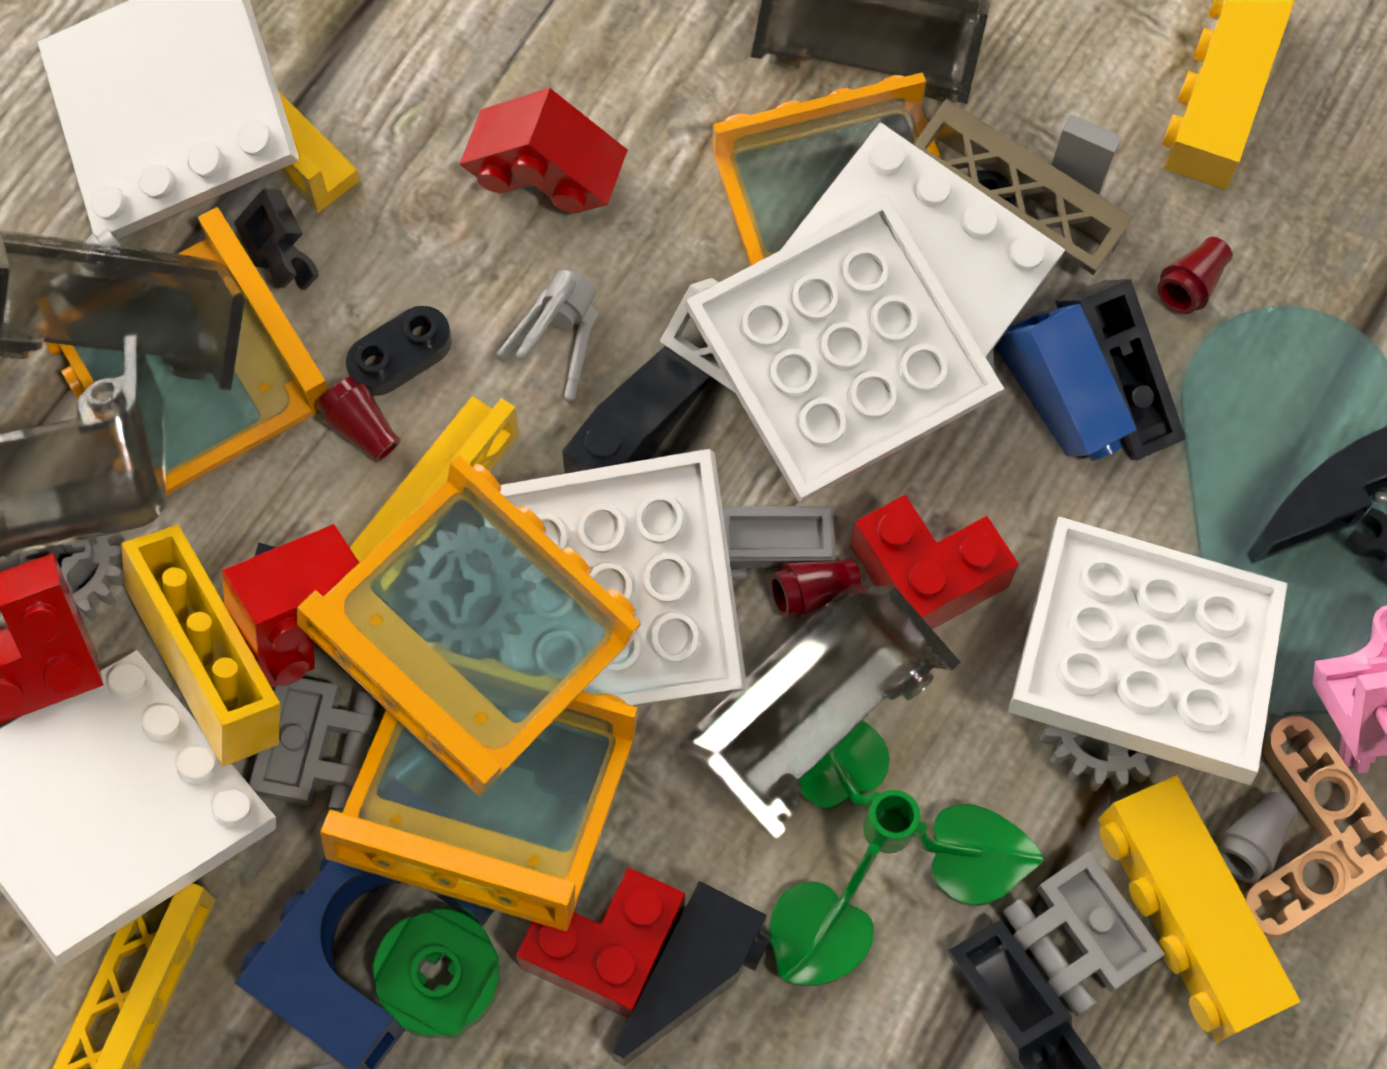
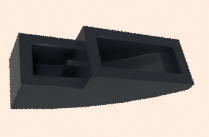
(1328, 498)
(1018, 1003)

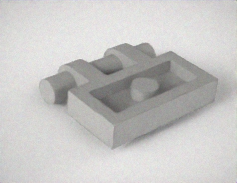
(306, 720)
(1098, 923)

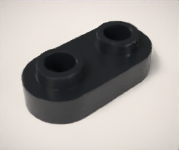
(402, 351)

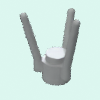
(561, 305)

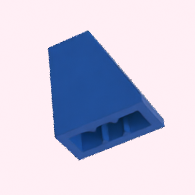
(1068, 381)

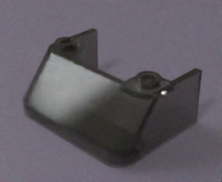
(879, 36)
(101, 292)
(87, 471)
(811, 696)

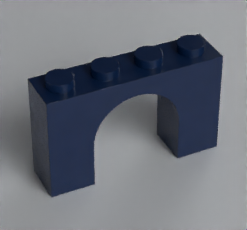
(298, 974)

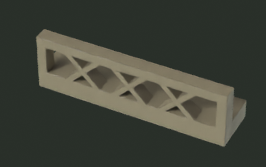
(1030, 177)

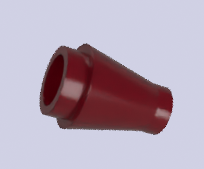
(1192, 278)
(357, 417)
(809, 586)

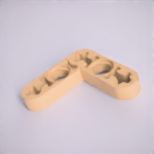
(1337, 847)

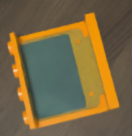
(789, 156)
(271, 384)
(471, 625)
(514, 846)

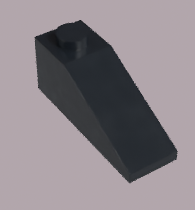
(1133, 361)
(637, 414)
(698, 964)

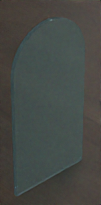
(1258, 416)

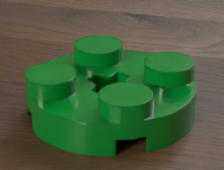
(449, 1008)

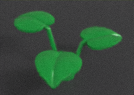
(975, 861)

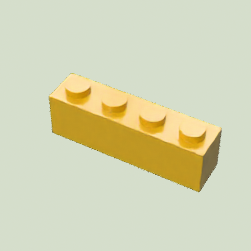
(1226, 89)
(201, 645)
(1196, 910)

